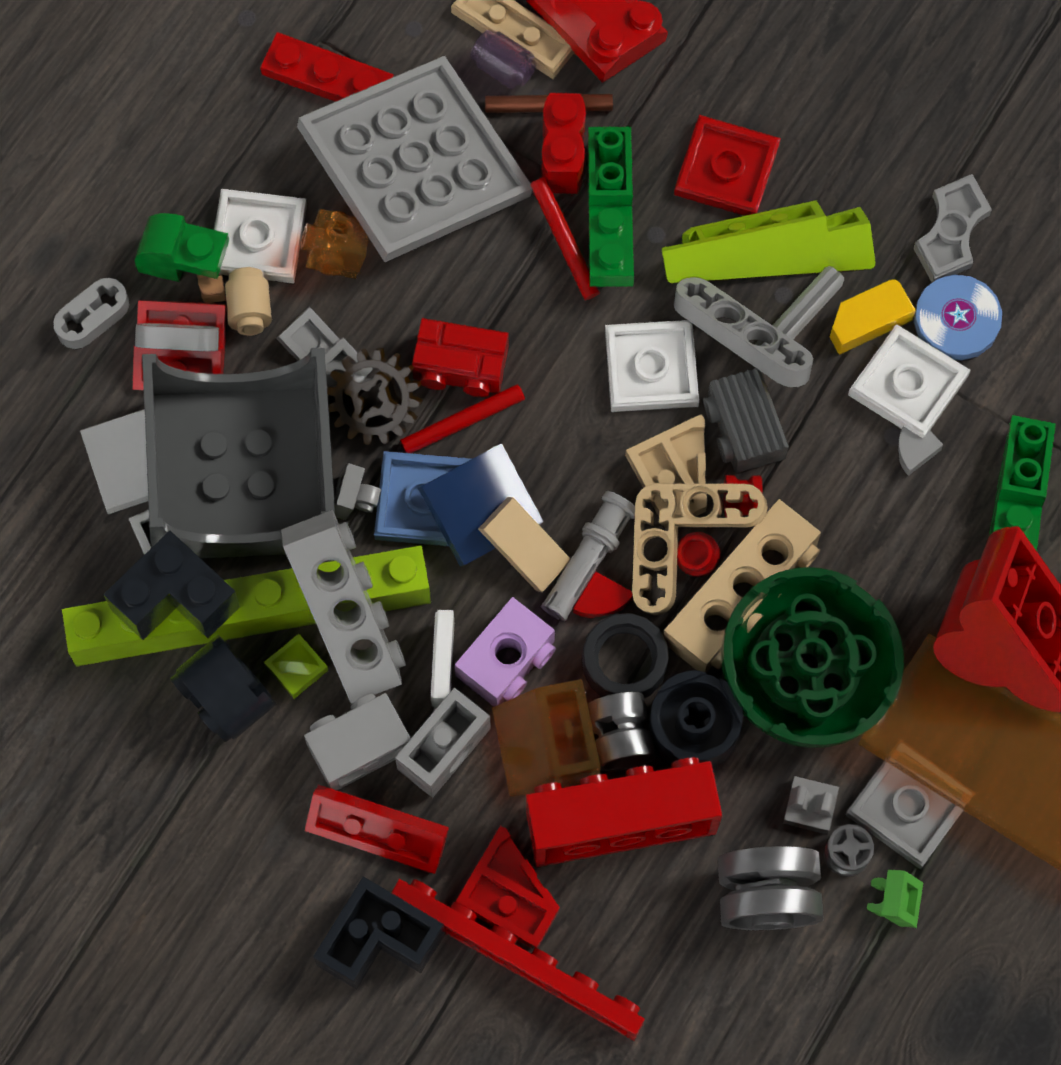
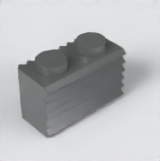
(746, 421)

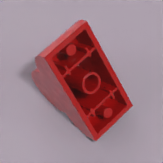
(1006, 622)

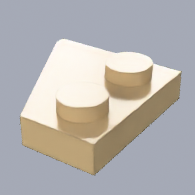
(673, 458)

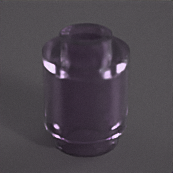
(503, 59)

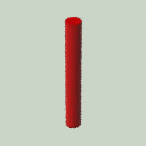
(564, 237)
(462, 419)

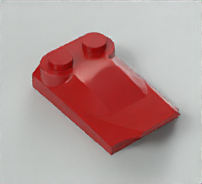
(605, 32)

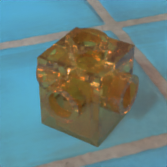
(335, 244)

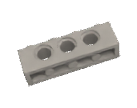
(360, 671)

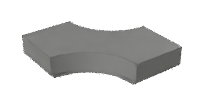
(946, 246)

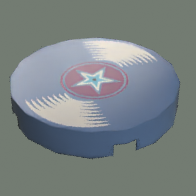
(958, 316)

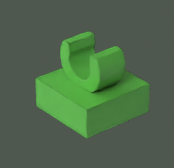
(900, 898)

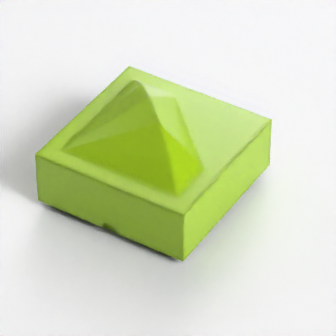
(296, 666)

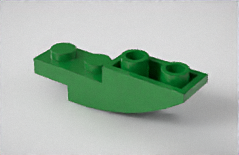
(610, 207)
(1024, 476)

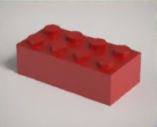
(623, 812)

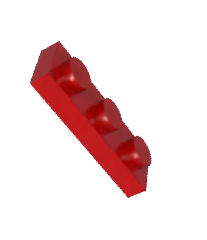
(318, 69)
(376, 829)

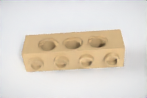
(779, 531)

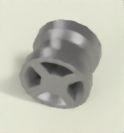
(849, 841)

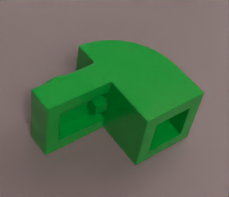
(175, 246)

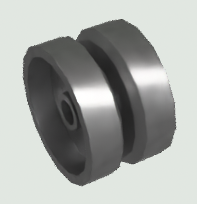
(770, 888)

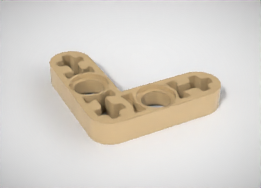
(679, 515)

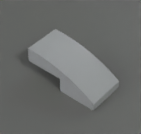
(311, 332)

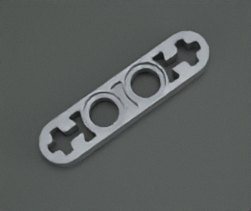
(780, 360)

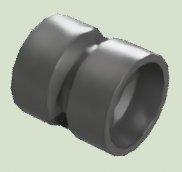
(621, 733)

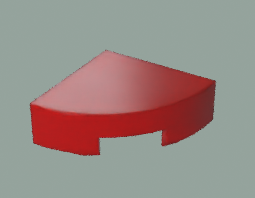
(602, 598)

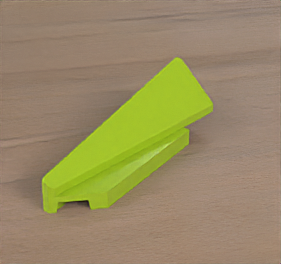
(773, 244)

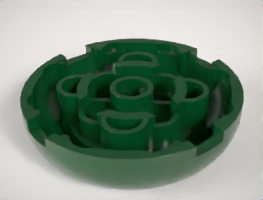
(864, 658)

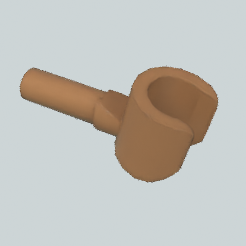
(211, 289)

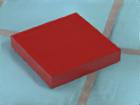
(727, 166)

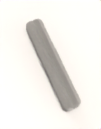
(808, 303)

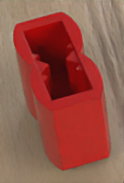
(564, 142)

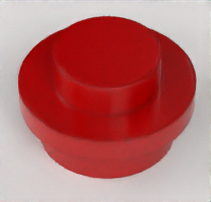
(697, 554)

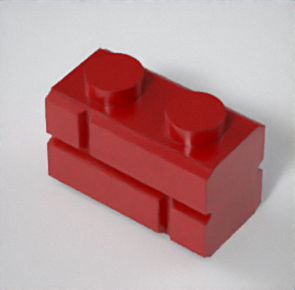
(460, 357)

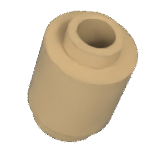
(248, 301)

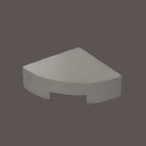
(916, 450)

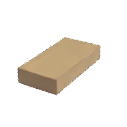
(524, 544)

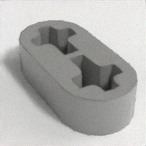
(89, 309)
(176, 337)

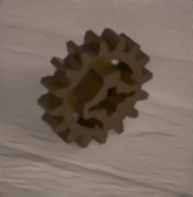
(390, 403)

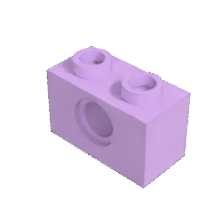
(511, 628)

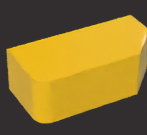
(871, 315)

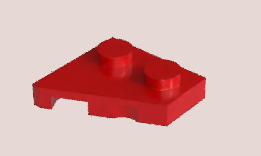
(508, 892)

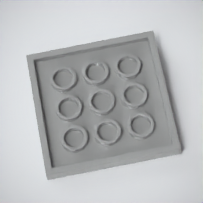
(414, 158)

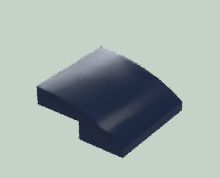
(469, 495)

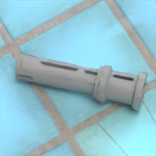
(599, 538)

